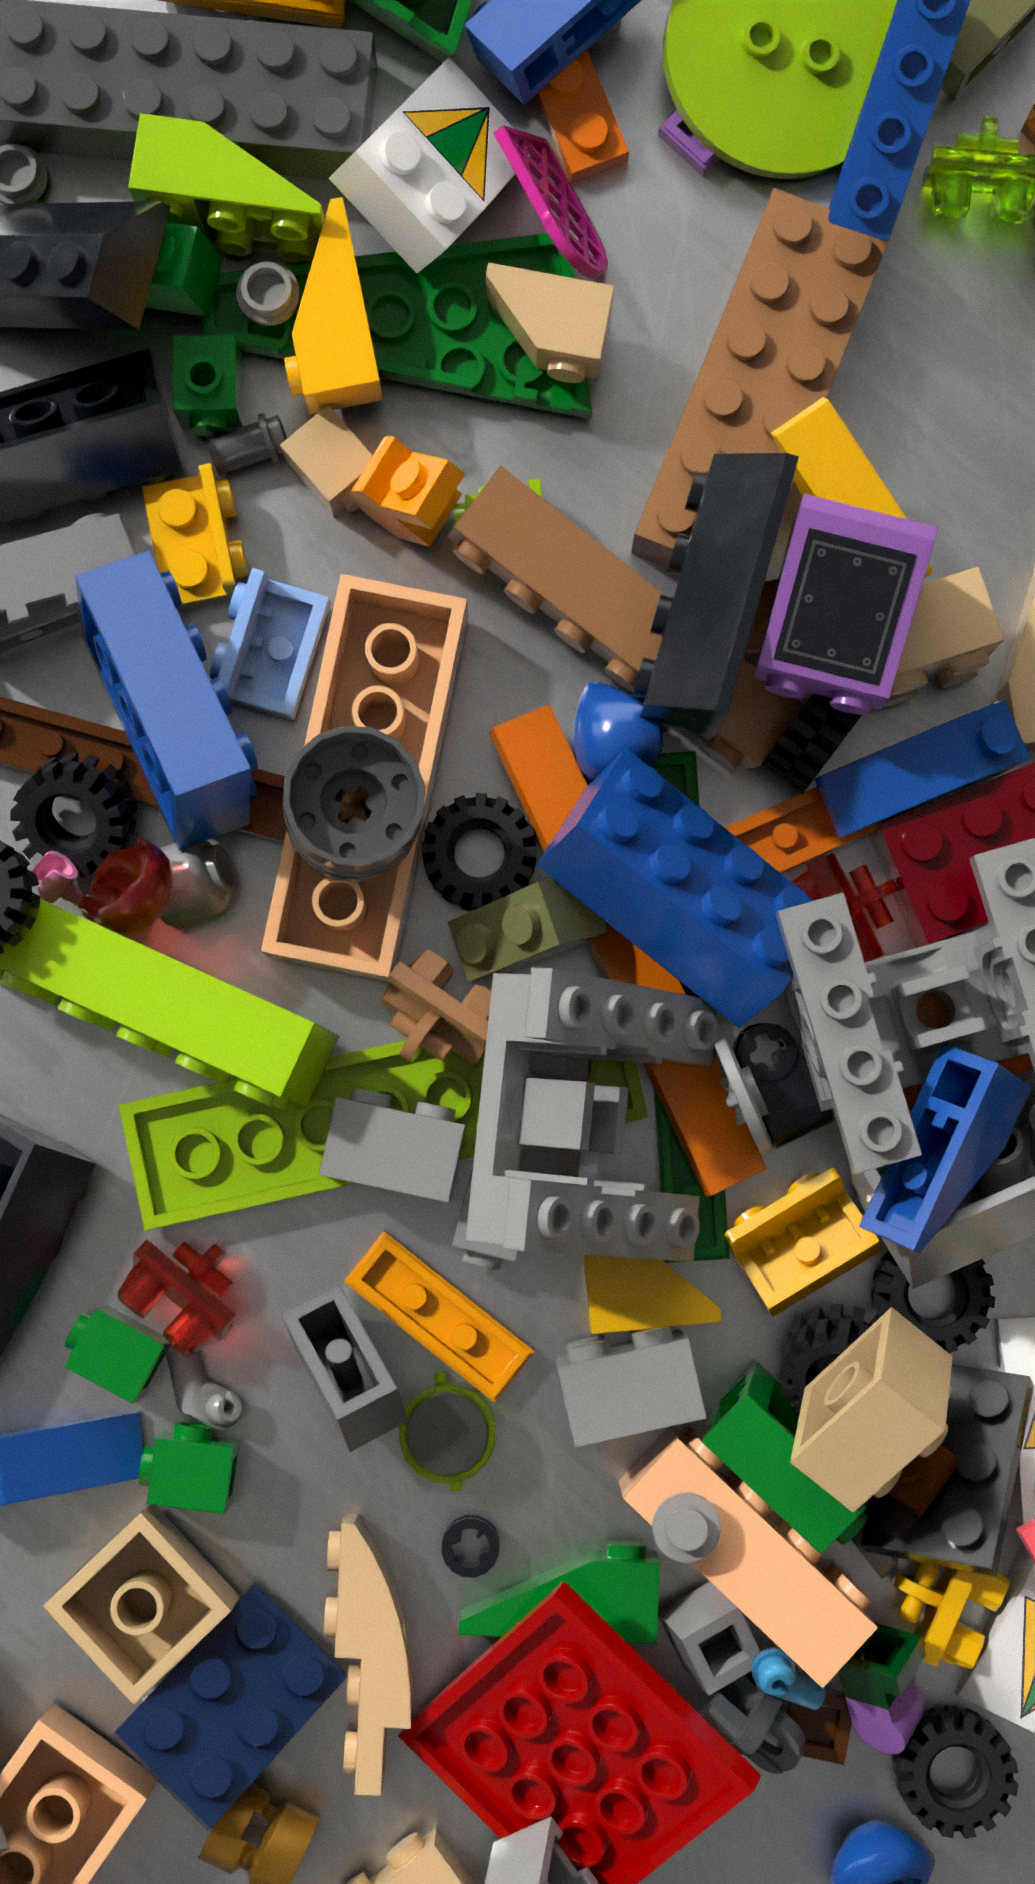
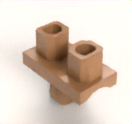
(432, 1016)

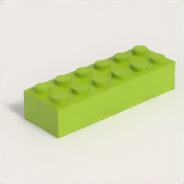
(167, 1007)

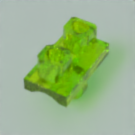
(983, 166)

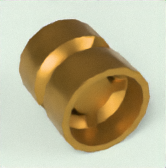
(280, 1847)

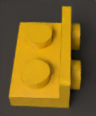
(194, 537)

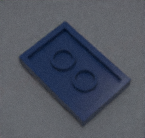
(230, 1707)

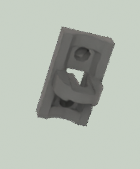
(745, 1717)

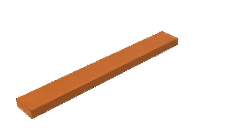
(692, 1098)

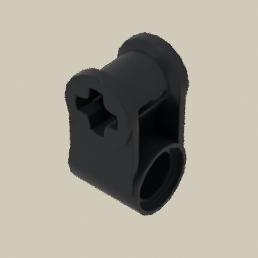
(784, 1086)

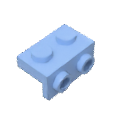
(270, 644)

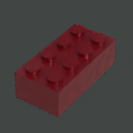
(933, 848)

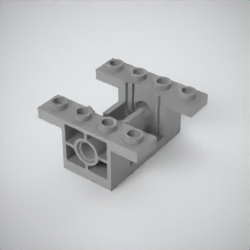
(862, 1016)
(544, 1112)

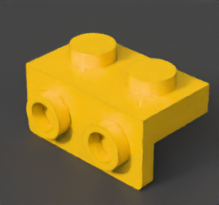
(800, 1240)

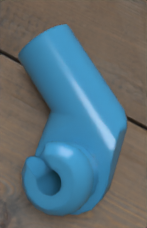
(779, 1677)

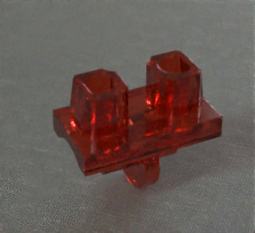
(828, 879)
(201, 1313)

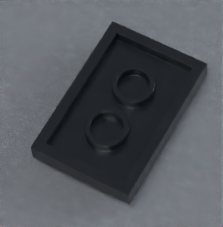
(971, 1511)

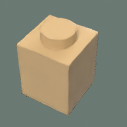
(327, 459)

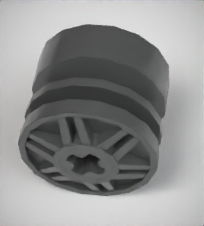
(346, 767)

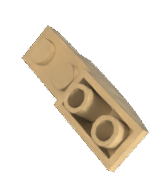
(369, 1627)

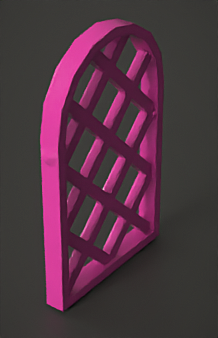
(516, 147)

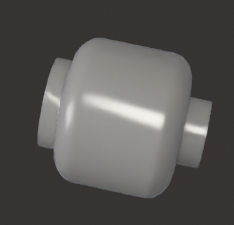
(200, 883)

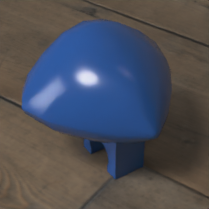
(609, 723)
(882, 1855)

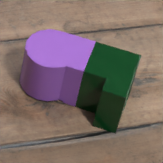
(882, 1688)

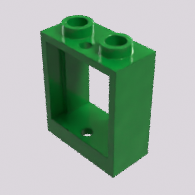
(755, 1438)

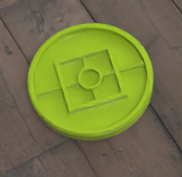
(773, 78)

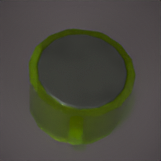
(448, 1431)

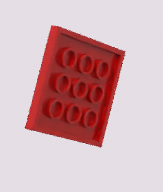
(584, 1733)

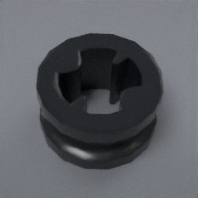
(487, 1555)

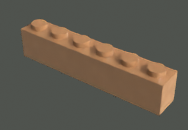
(598, 604)

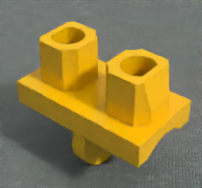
(939, 1625)

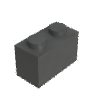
(345, 1367)

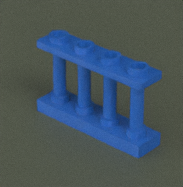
(895, 115)

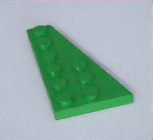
(432, 323)

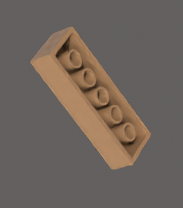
(768, 353)

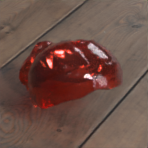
(129, 889)

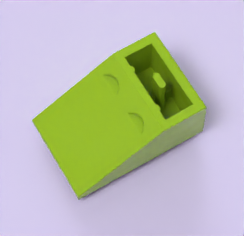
(222, 190)

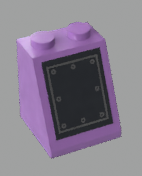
(843, 604)

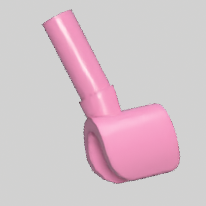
(57, 878)

